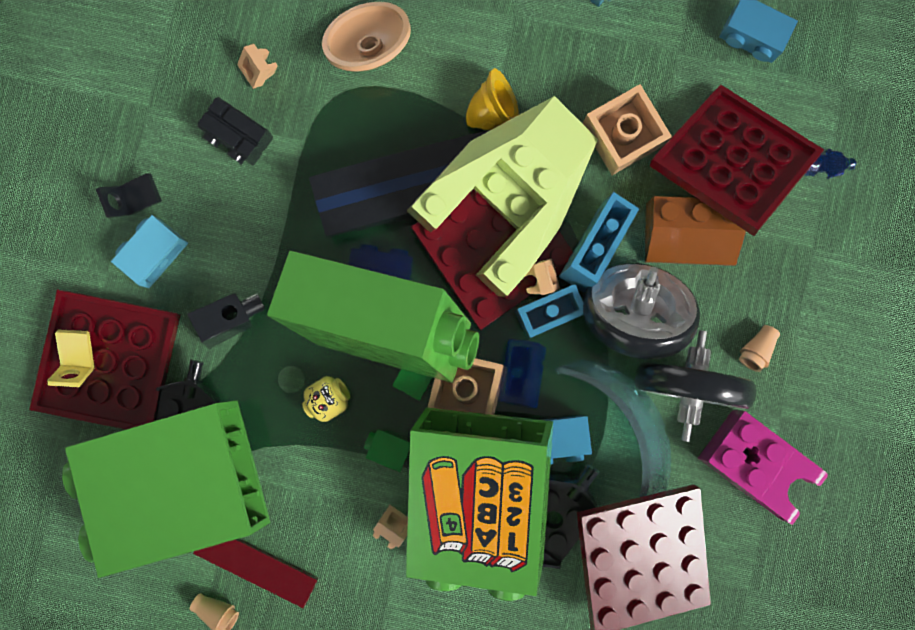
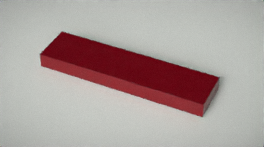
(262, 570)

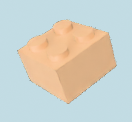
(627, 129)
(471, 390)

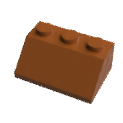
(689, 233)

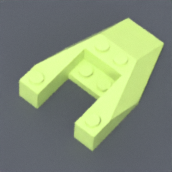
(526, 174)

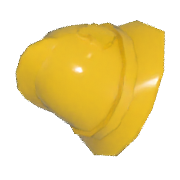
(492, 103)

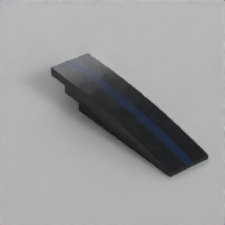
(382, 187)

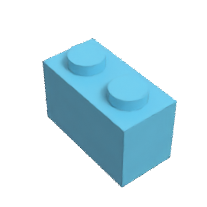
(149, 251)

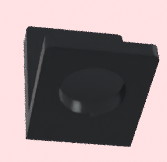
(131, 196)

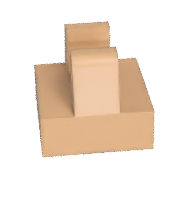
(254, 66)
(546, 278)
(392, 527)

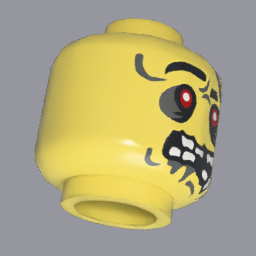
(326, 398)

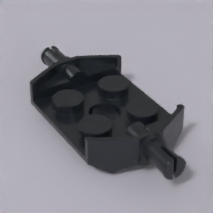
(185, 395)
(566, 497)

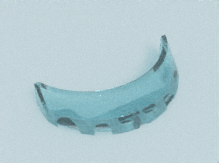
(641, 414)

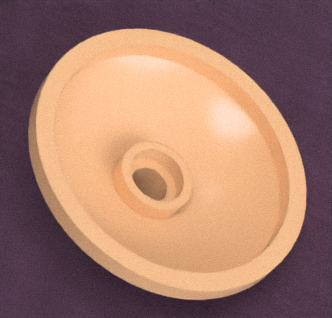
(366, 36)

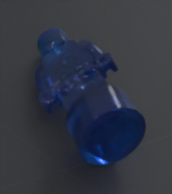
(832, 164)

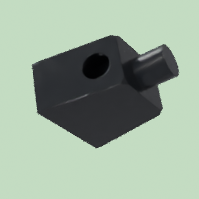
(212, 320)

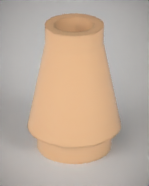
(759, 349)
(214, 613)

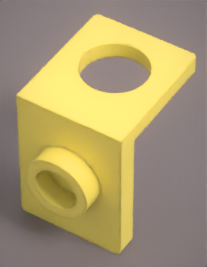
(74, 356)

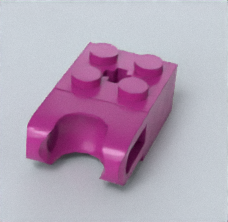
(766, 470)

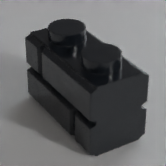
(235, 131)

